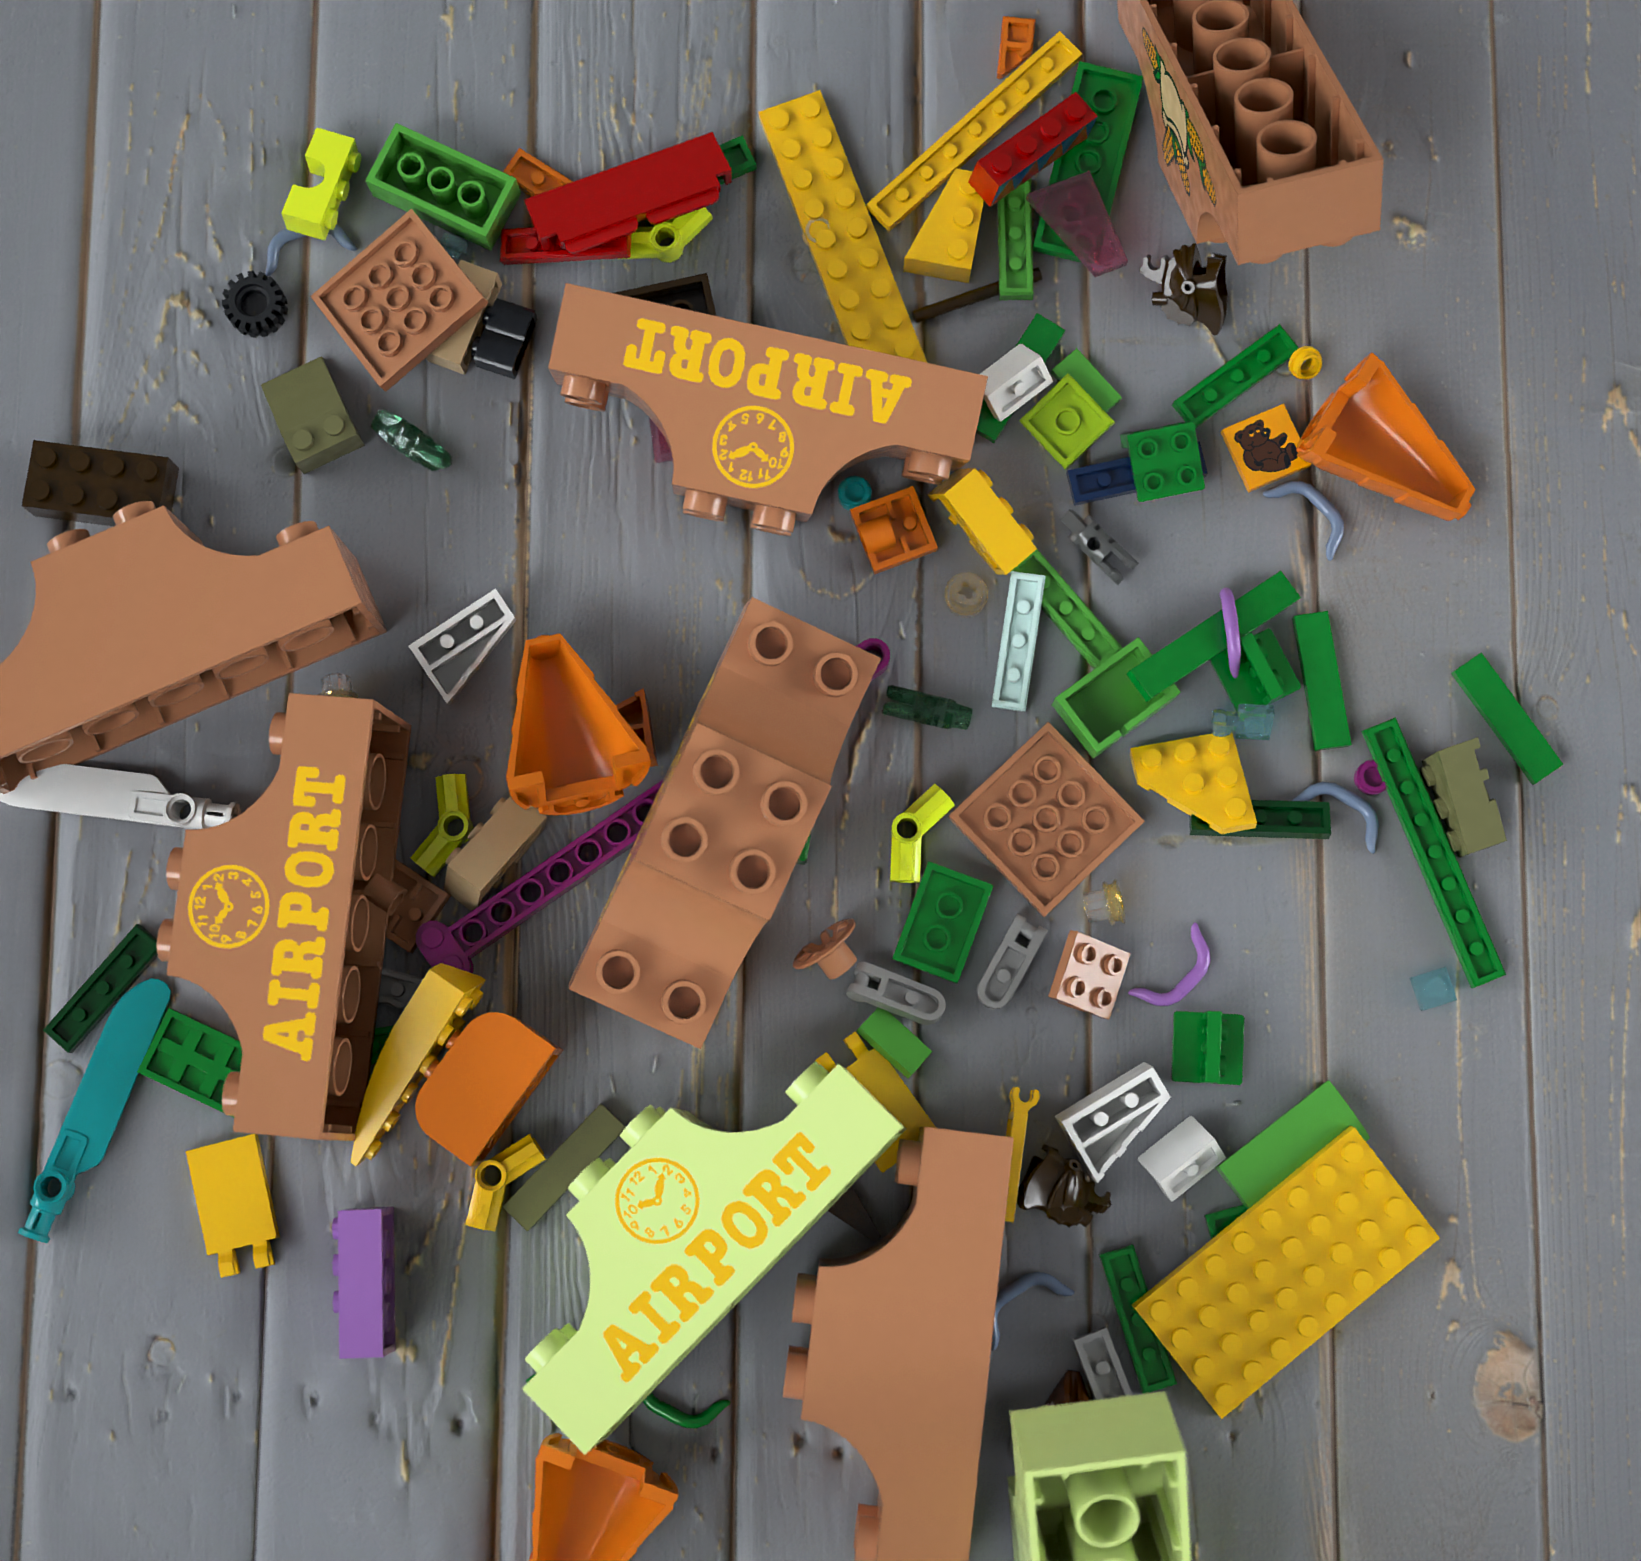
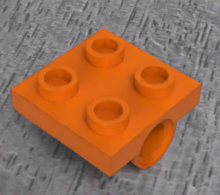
(893, 530)

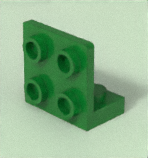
(1164, 460)

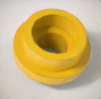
(1308, 369)

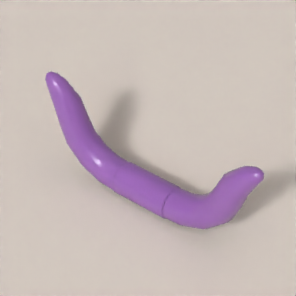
(1232, 630)
(1187, 982)

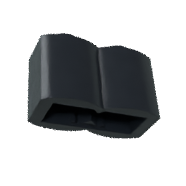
(504, 338)

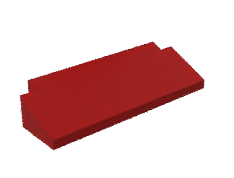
(618, 198)

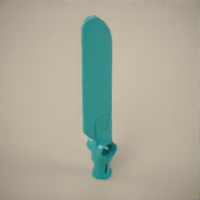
(98, 1100)

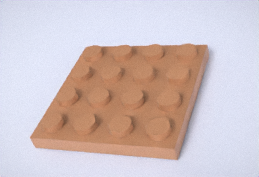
(399, 300)
(1046, 819)

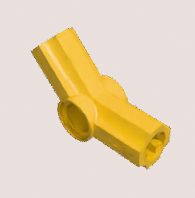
(513, 1163)

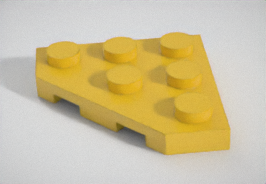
(1199, 778)

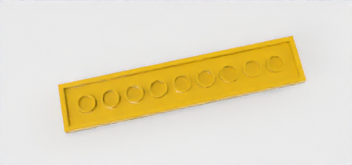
(849, 250)

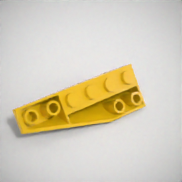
(410, 1049)

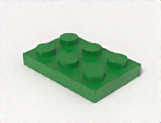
(942, 922)

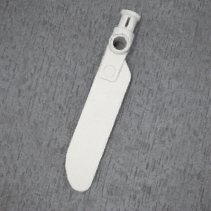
(115, 796)

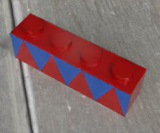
(1032, 149)

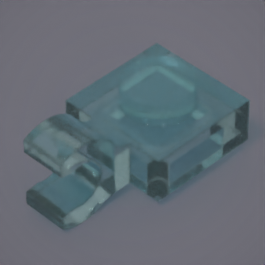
(1248, 722)

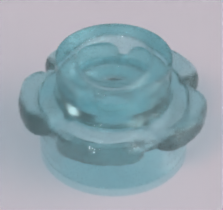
(454, 245)

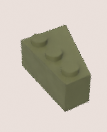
(1463, 798)

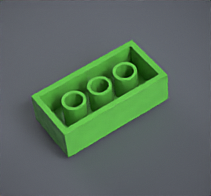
(443, 186)

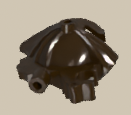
(1189, 289)
(1060, 1190)

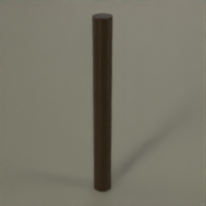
(963, 300)

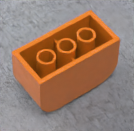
(482, 1084)

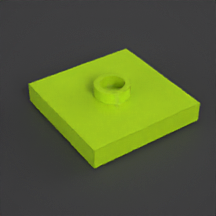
(1067, 421)

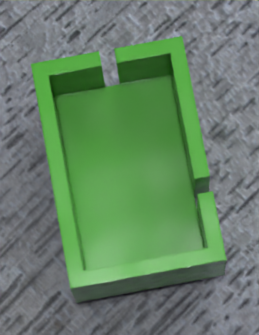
(1107, 702)

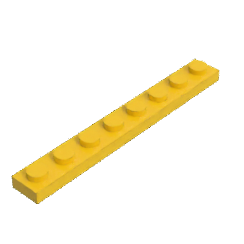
(974, 131)

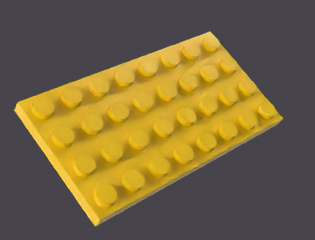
(1285, 1271)

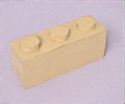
(456, 350)

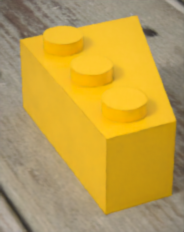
(949, 234)
(985, 519)

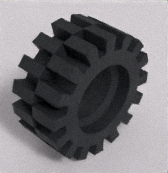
(241, 290)

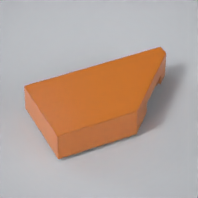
(1015, 43)

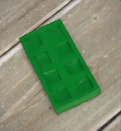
(192, 1058)

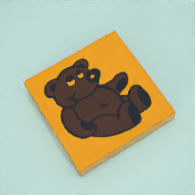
(1264, 447)

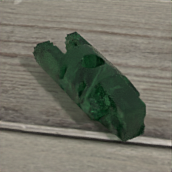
(410, 441)
(926, 708)

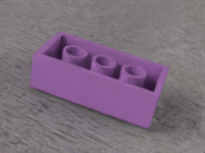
(365, 1282)

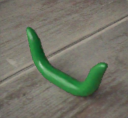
(682, 1419)

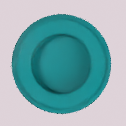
(854, 492)

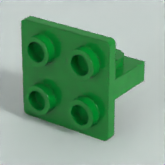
(1262, 673)
(1207, 1047)

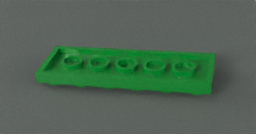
(1114, 100)

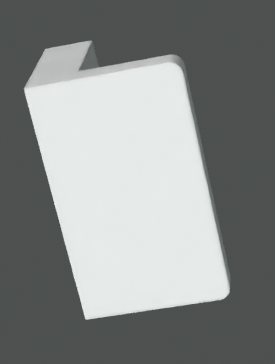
(1014, 381)
(1182, 1158)

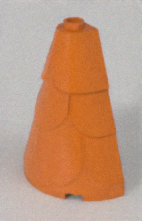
(1385, 444)
(568, 737)
(595, 1501)

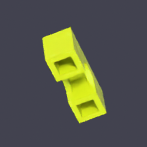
(315, 209)

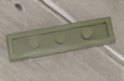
(563, 1166)

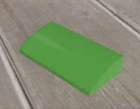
(1288, 1143)

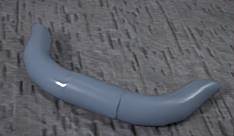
(286, 235)
(1320, 503)
(1349, 799)
(1018, 1287)

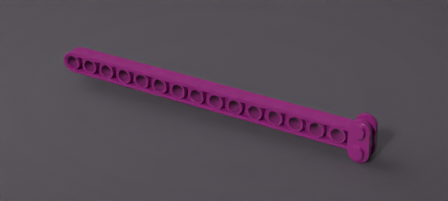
(450, 945)

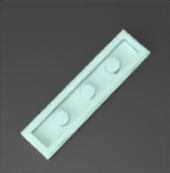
(1018, 641)

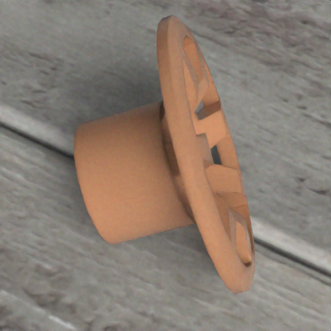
(832, 954)

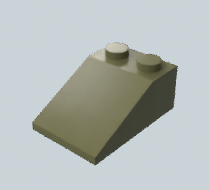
(312, 415)

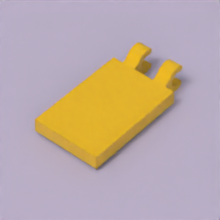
(888, 1088)
(1017, 1128)
(234, 1201)

